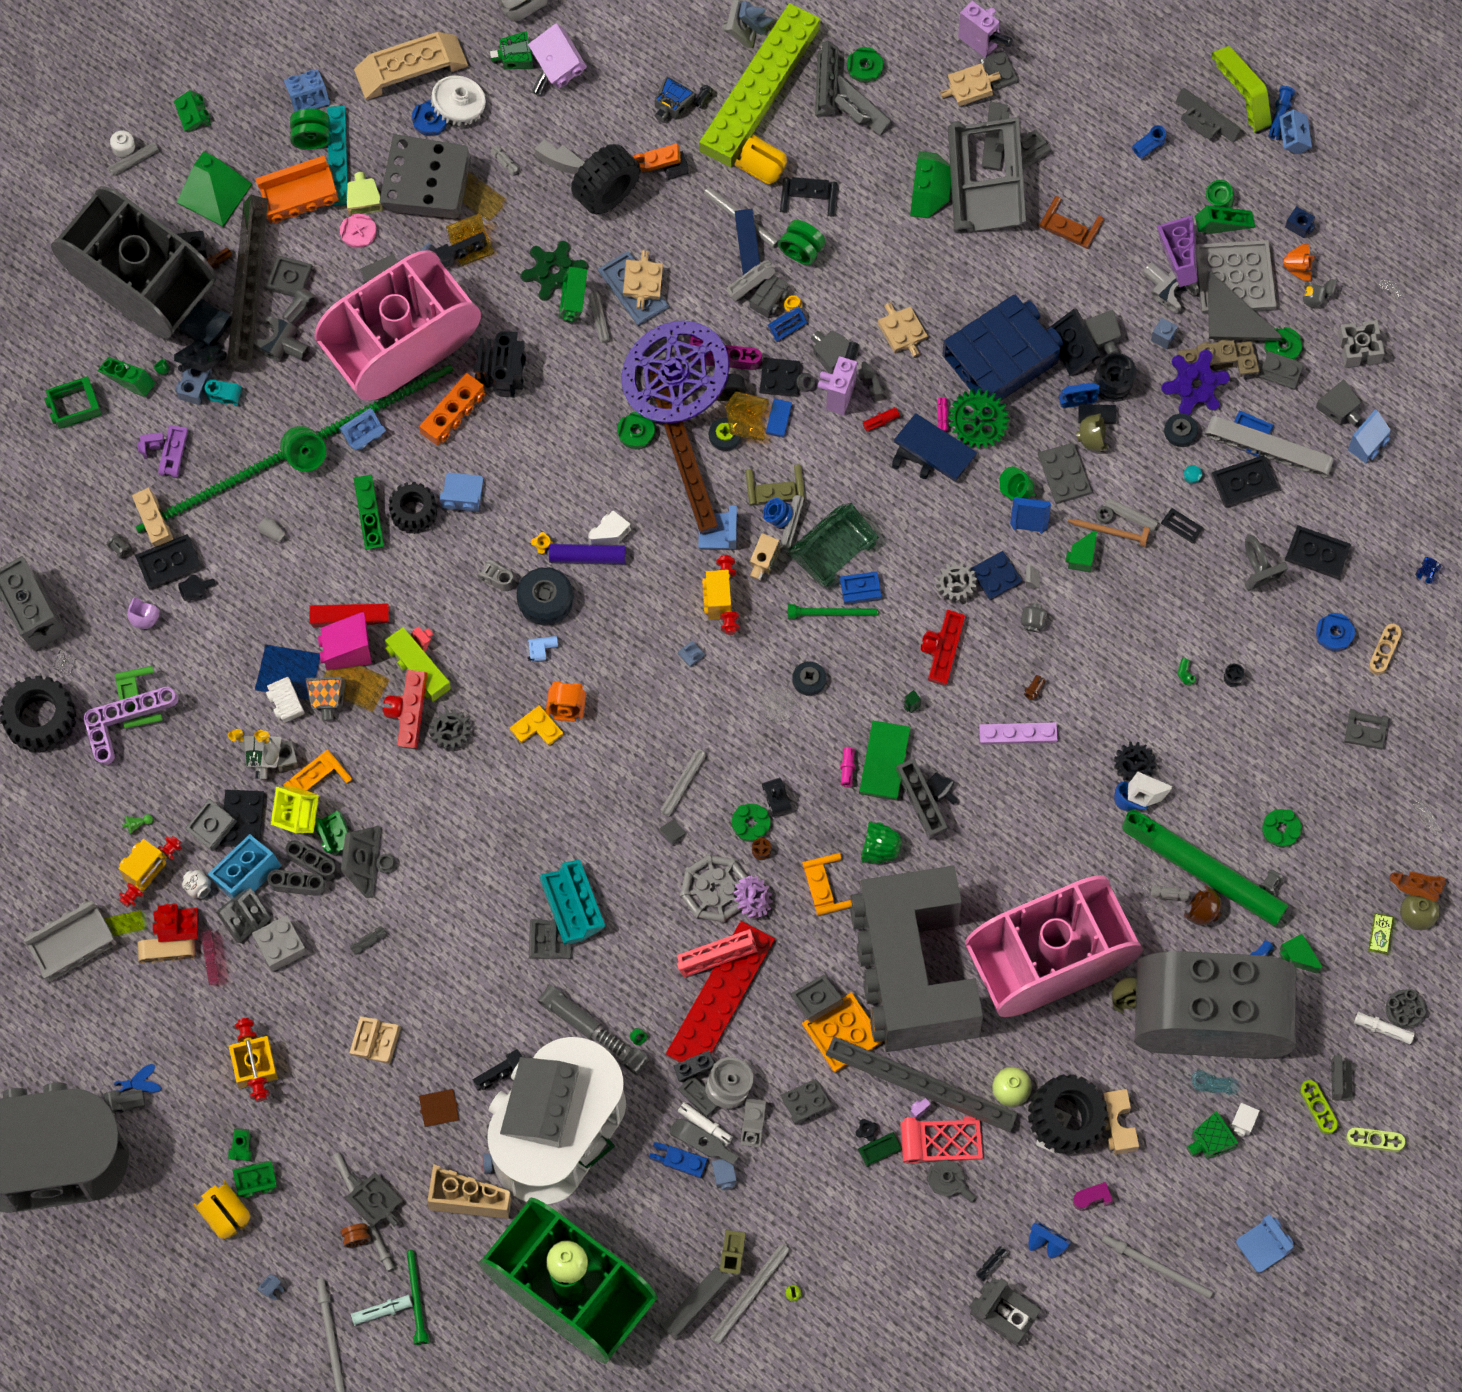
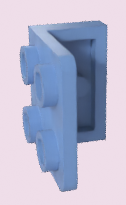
(462, 492)
(1265, 1244)

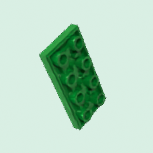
(884, 752)

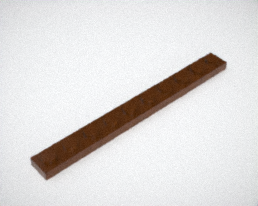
(687, 466)

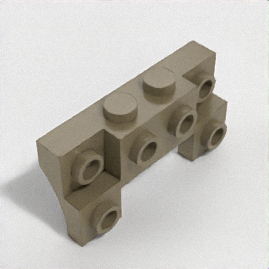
(1225, 356)

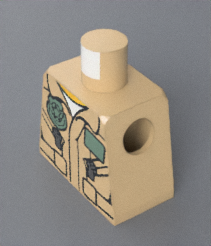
(768, 549)

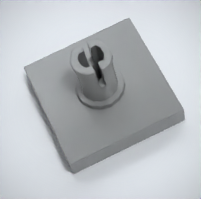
(737, 27)

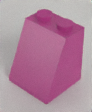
(345, 643)

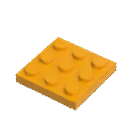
(844, 1022)

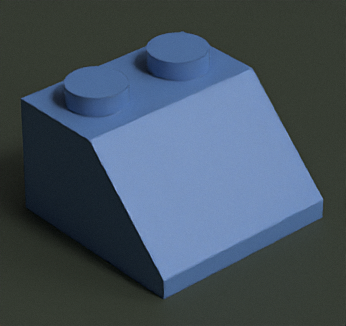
(1370, 437)

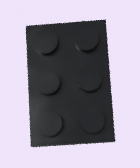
(1078, 346)
(1244, 481)
(1318, 552)
(168, 561)
(247, 810)

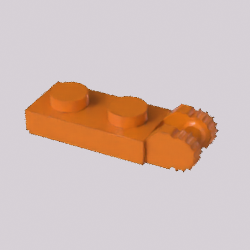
(659, 158)

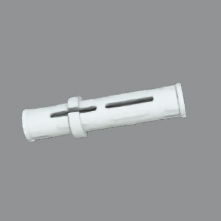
(1380, 1026)
(704, 1123)

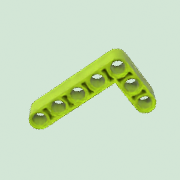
(1247, 84)

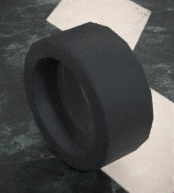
(734, 384)

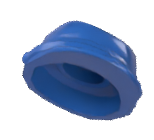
(1121, 798)

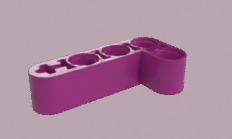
(739, 351)

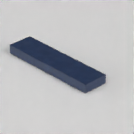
(747, 239)

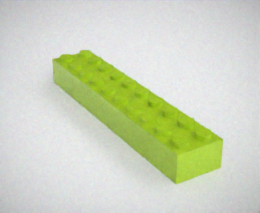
(759, 85)

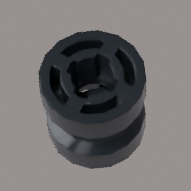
(1235, 671)

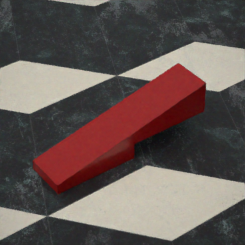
(328, 614)

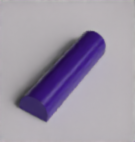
(587, 554)

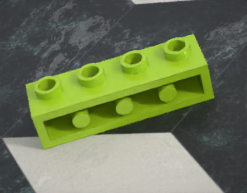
(412, 657)

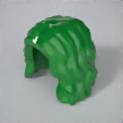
(880, 844)

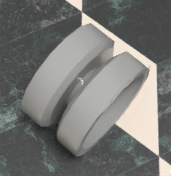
(729, 1082)

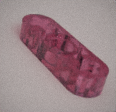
(209, 952)

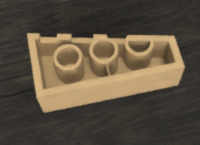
(466, 1196)

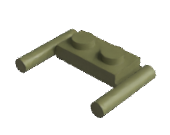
(785, 491)

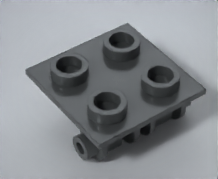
(806, 1101)

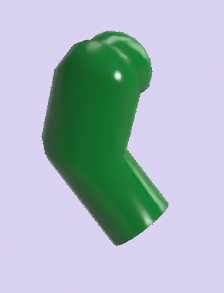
(1184, 674)

